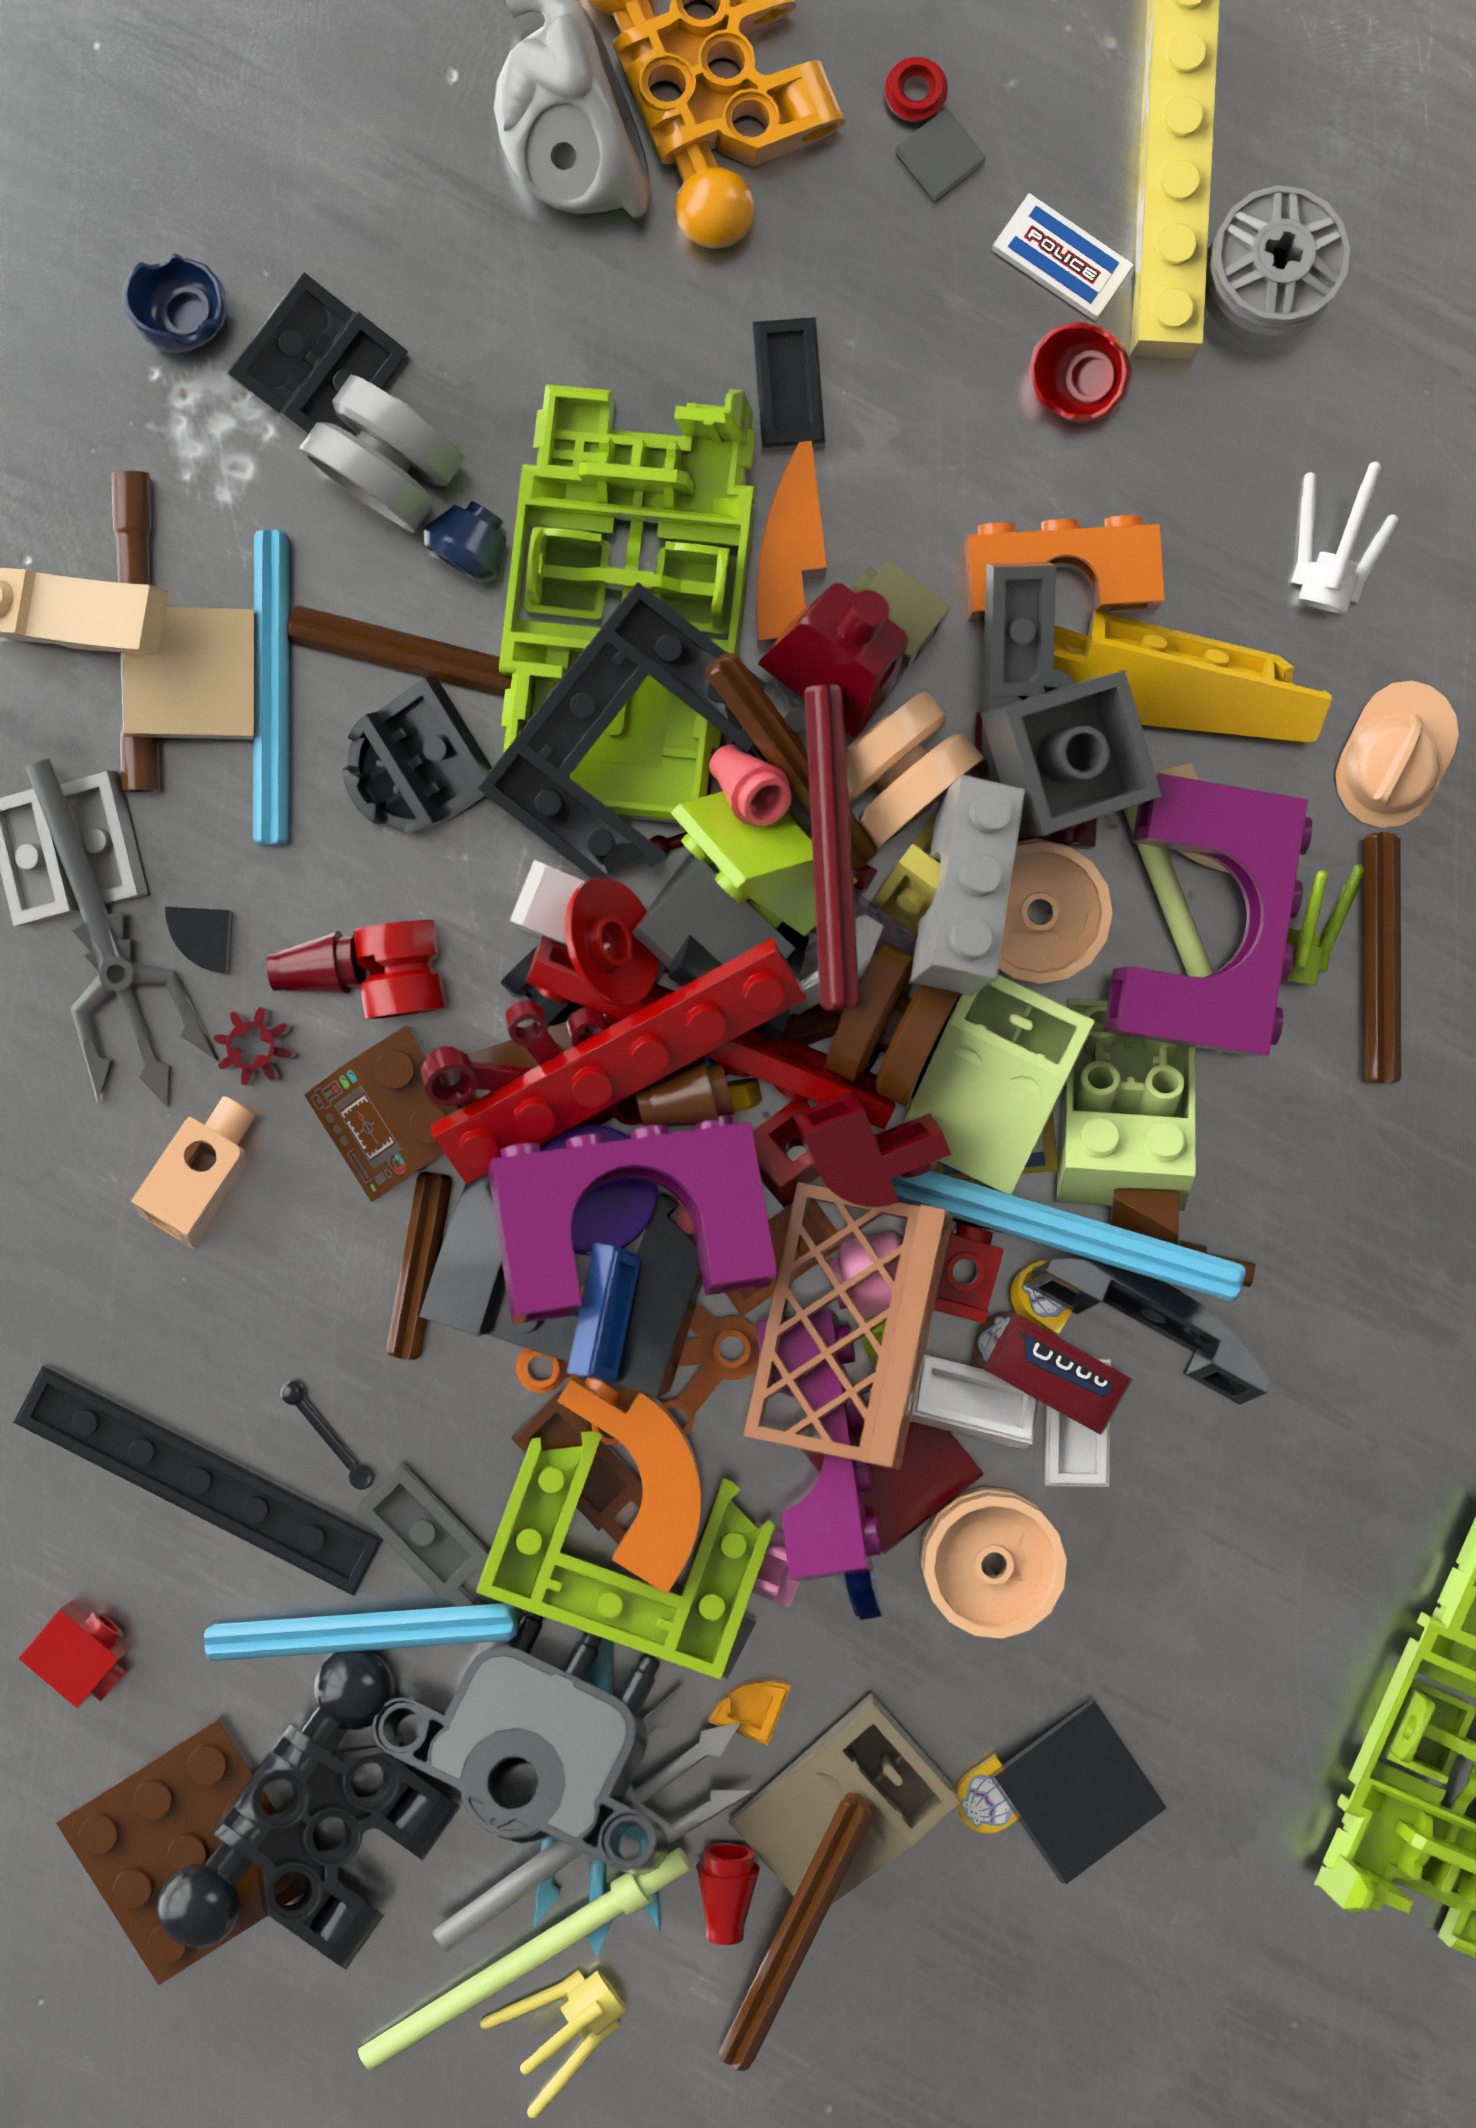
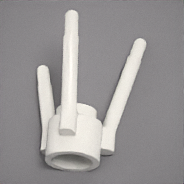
(1330, 580)

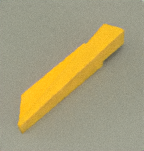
(1194, 679)

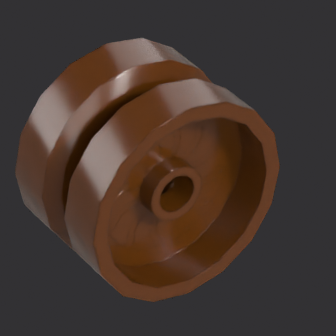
(891, 1024)

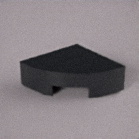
(202, 936)

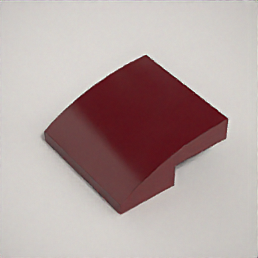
(930, 1477)

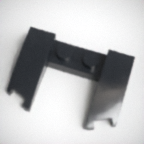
(535, 769)
(471, 1292)

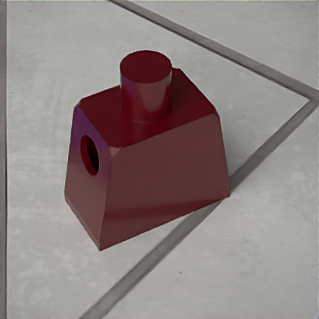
(844, 643)

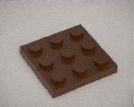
(160, 1823)

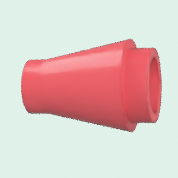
(752, 787)

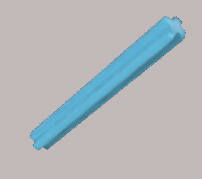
(1074, 1234)

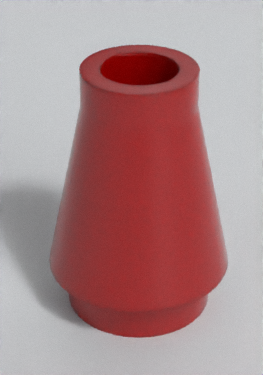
(726, 1888)

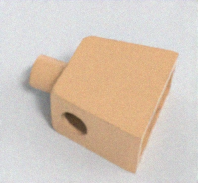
(185, 1199)

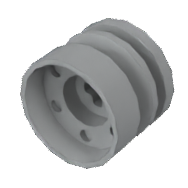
(1257, 298)

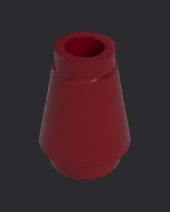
(316, 966)

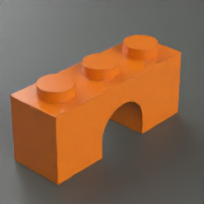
(1117, 559)

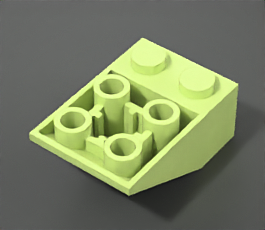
(999, 1078)
(1125, 1116)

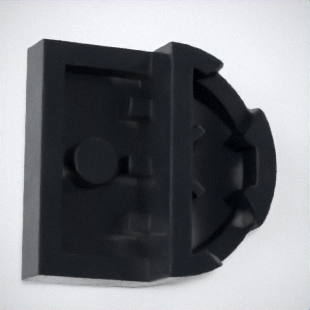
(414, 761)

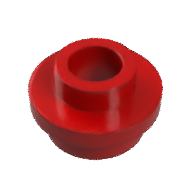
(921, 71)

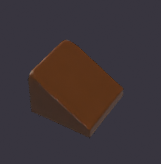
(1147, 1212)

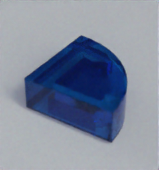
(863, 1595)

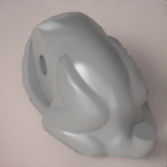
(568, 116)

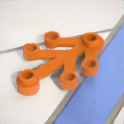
(695, 1352)

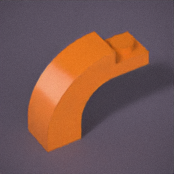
(671, 1484)

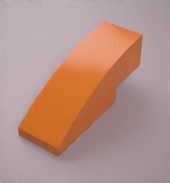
(790, 548)

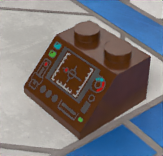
(382, 1113)

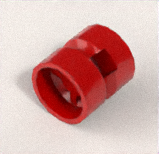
(399, 969)

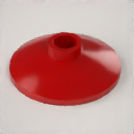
(602, 942)

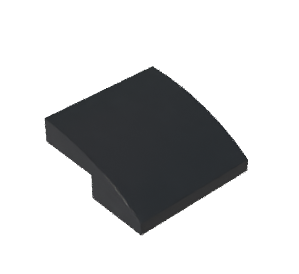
(310, 352)

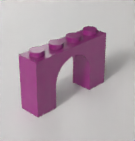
(1260, 844)
(705, 1168)

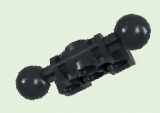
(202, 1900)

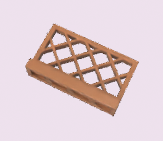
(903, 1338)

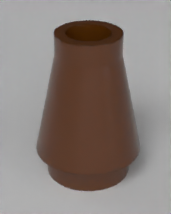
(687, 1098)

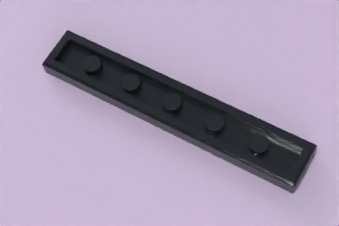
(199, 1479)

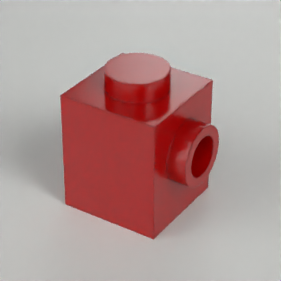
(77, 1654)

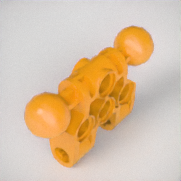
(793, 104)

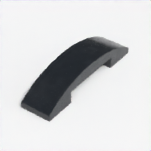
(1220, 1355)

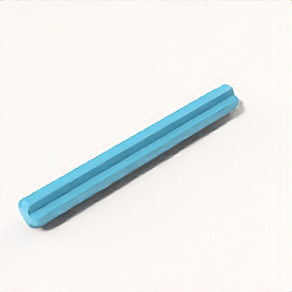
(271, 688)
(361, 1632)

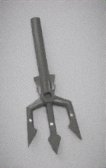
(109, 952)

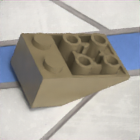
(859, 1755)

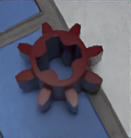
(241, 1057)

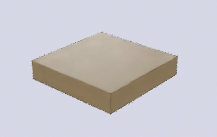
(198, 679)

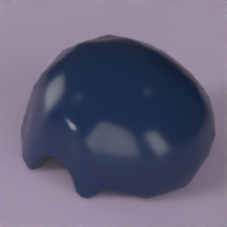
(175, 303)

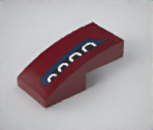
(1057, 1374)

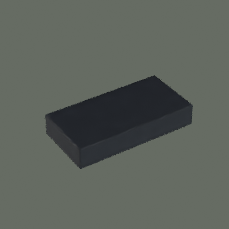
(788, 383)

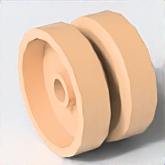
(894, 760)
(1075, 925)
(992, 1600)

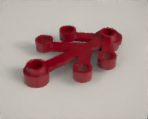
(466, 1076)

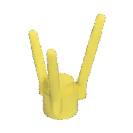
(590, 2010)

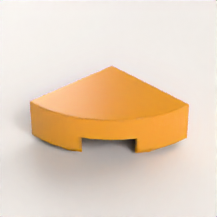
(756, 1705)

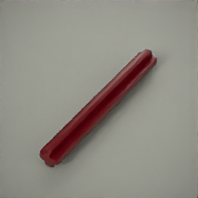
(831, 847)

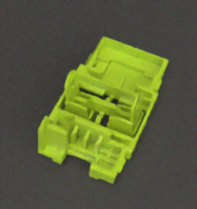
(582, 483)
(1397, 1820)

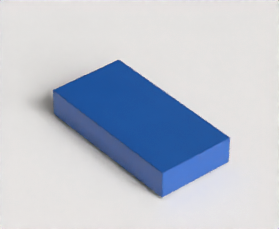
(604, 1313)

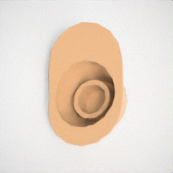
(1397, 754)

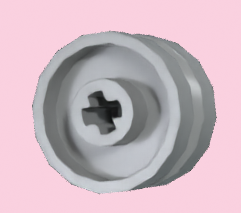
(387, 446)

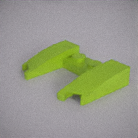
(682, 1628)

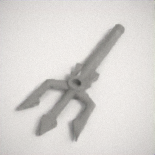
(560, 1854)

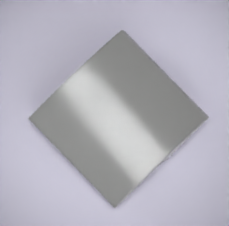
(30, 862)

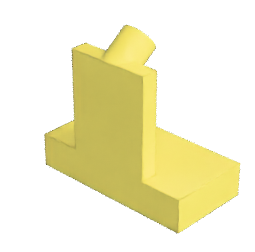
(912, 883)

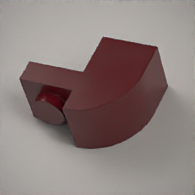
(862, 1164)

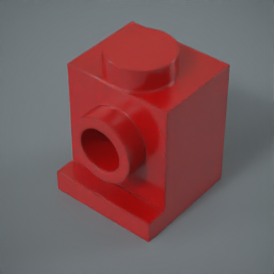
(772, 1144)
(969, 1299)

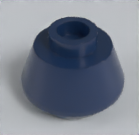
(468, 541)

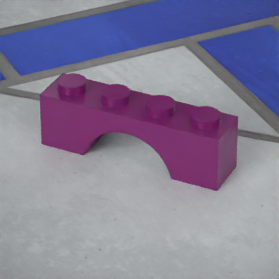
(829, 1526)

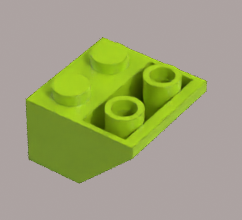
(755, 861)

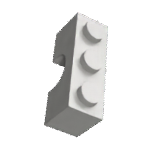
(965, 924)

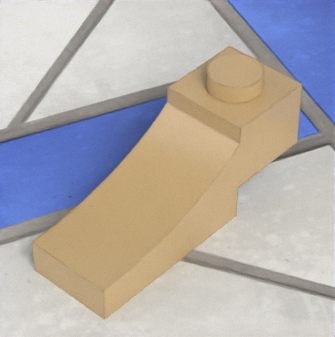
(81, 612)

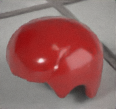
(1080, 372)

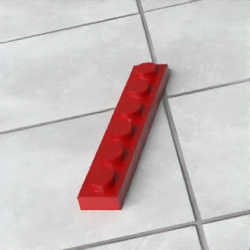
(621, 1059)
(787, 1064)

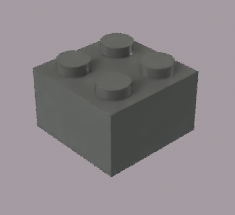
(1072, 753)

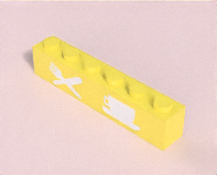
(1174, 178)

